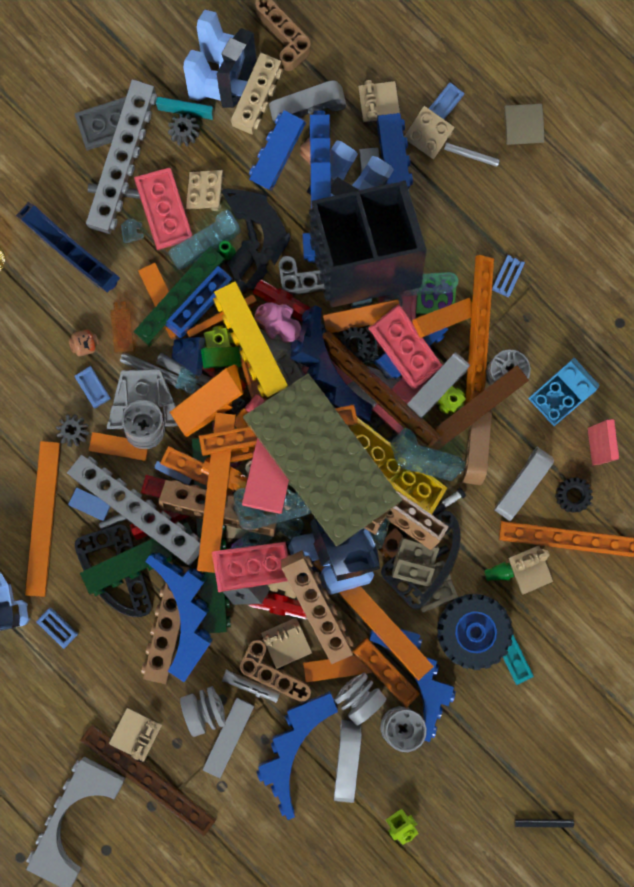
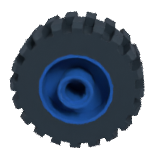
(475, 631)

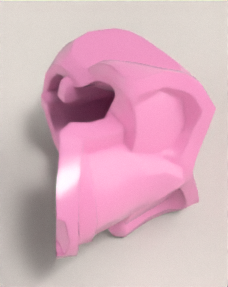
(276, 320)

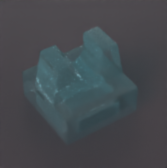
(129, 231)
(187, 381)

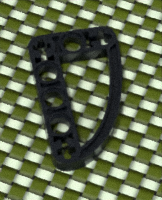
(441, 578)
(106, 596)

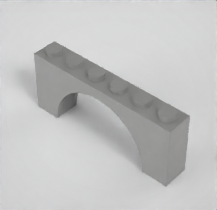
(50, 858)

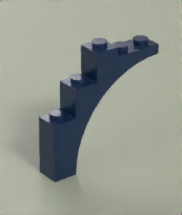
(68, 248)
(311, 352)

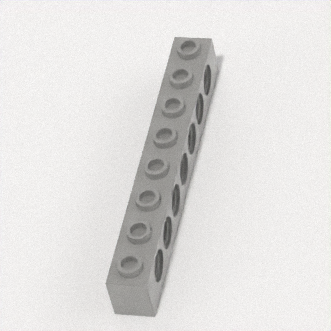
(137, 92)
(85, 466)

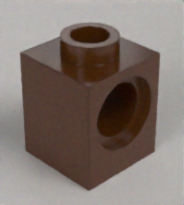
(393, 534)

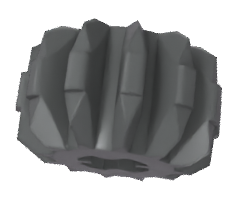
(186, 136)
(68, 437)

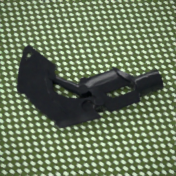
(255, 208)

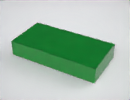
(220, 357)

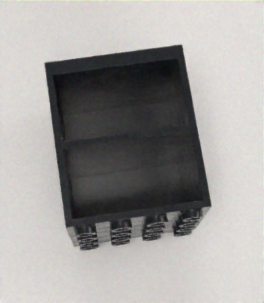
(367, 243)

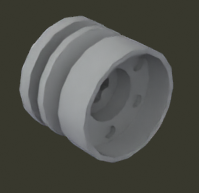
(503, 360)
(142, 414)
(360, 699)
(202, 711)
(414, 731)

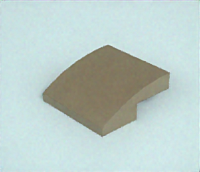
(524, 124)
(414, 562)
(445, 594)

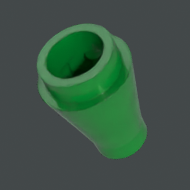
(226, 254)
(499, 572)

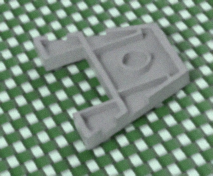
(141, 385)

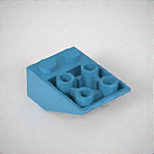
(564, 392)

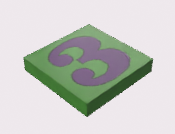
(433, 302)

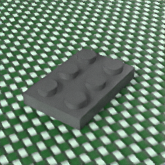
(100, 123)

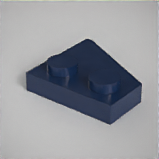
(188, 353)

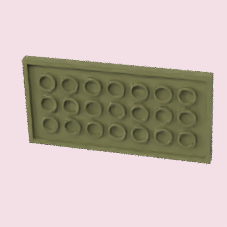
(322, 459)

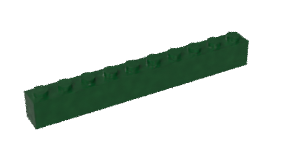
(216, 619)

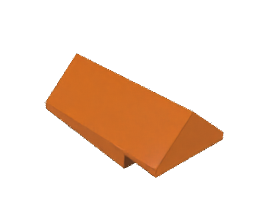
(208, 400)

